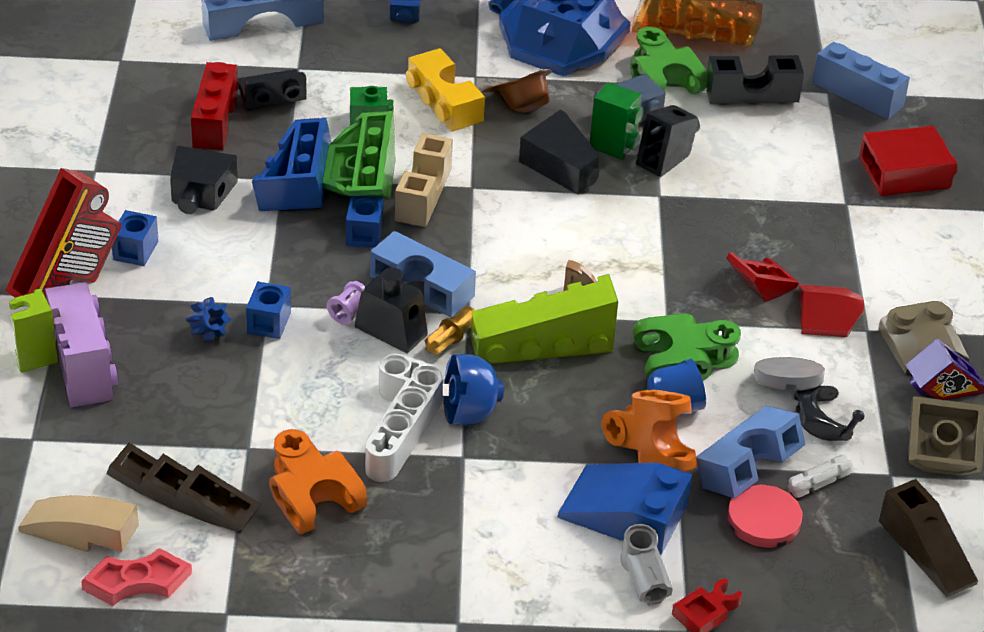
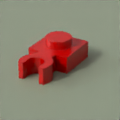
(705, 610)

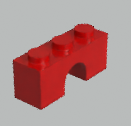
(213, 103)

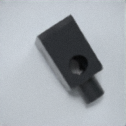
(666, 139)
(201, 178)
(392, 311)

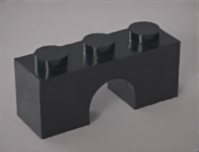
(777, 83)

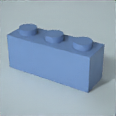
(860, 80)

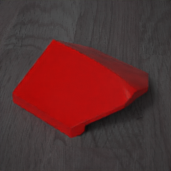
(763, 277)
(828, 310)

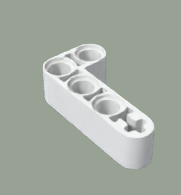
(415, 397)

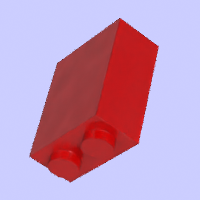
(907, 160)

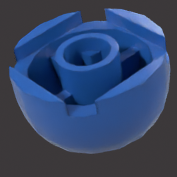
(471, 390)

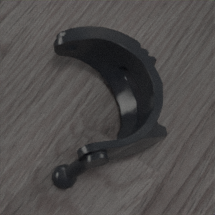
(816, 421)

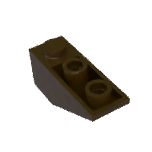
(926, 536)

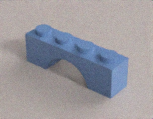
(227, 17)

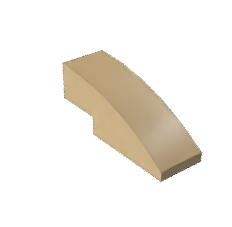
(82, 521)

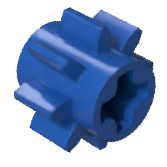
(208, 319)

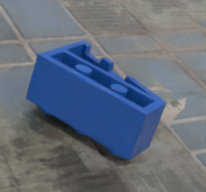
(297, 170)

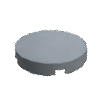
(784, 371)

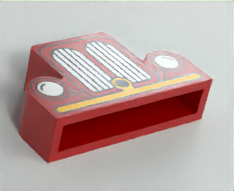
(68, 237)

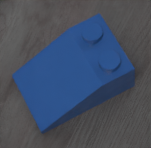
(622, 495)

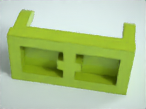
(33, 332)

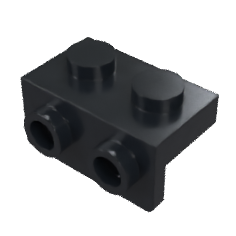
(273, 88)

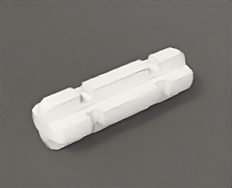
(819, 476)

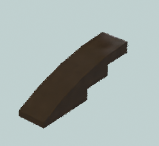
(186, 491)

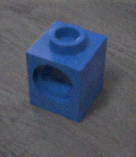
(364, 221)
(136, 238)
(268, 310)

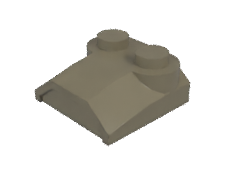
(915, 327)
(946, 436)

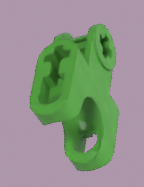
(665, 63)
(683, 339)

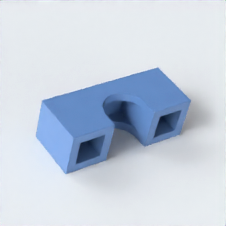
(446, 281)
(730, 462)

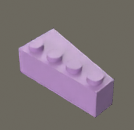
(81, 345)

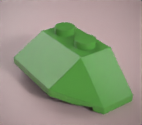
(363, 158)

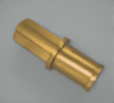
(449, 331)

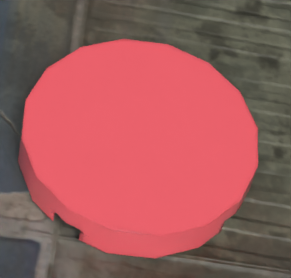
(765, 516)

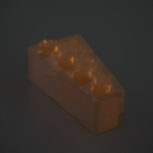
(721, 20)

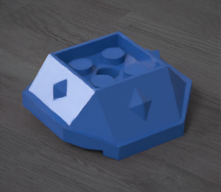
(562, 32)

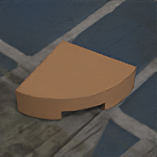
(575, 273)

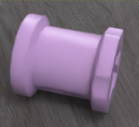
(345, 302)

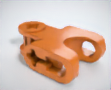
(651, 428)
(310, 478)

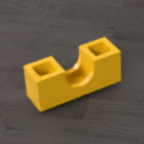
(434, 78)

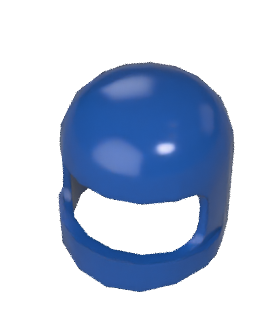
(680, 379)

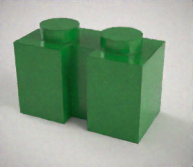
(616, 120)

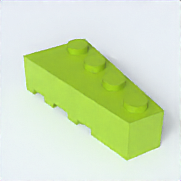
(548, 325)

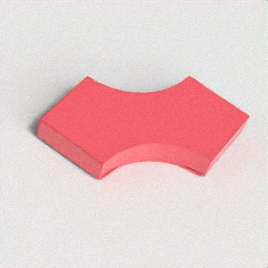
(118, 579)

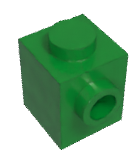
(368, 100)

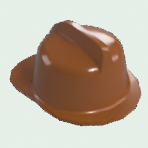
(525, 93)

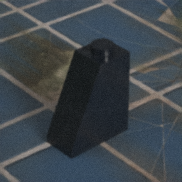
(560, 153)

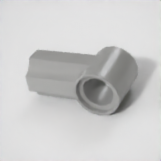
(645, 564)

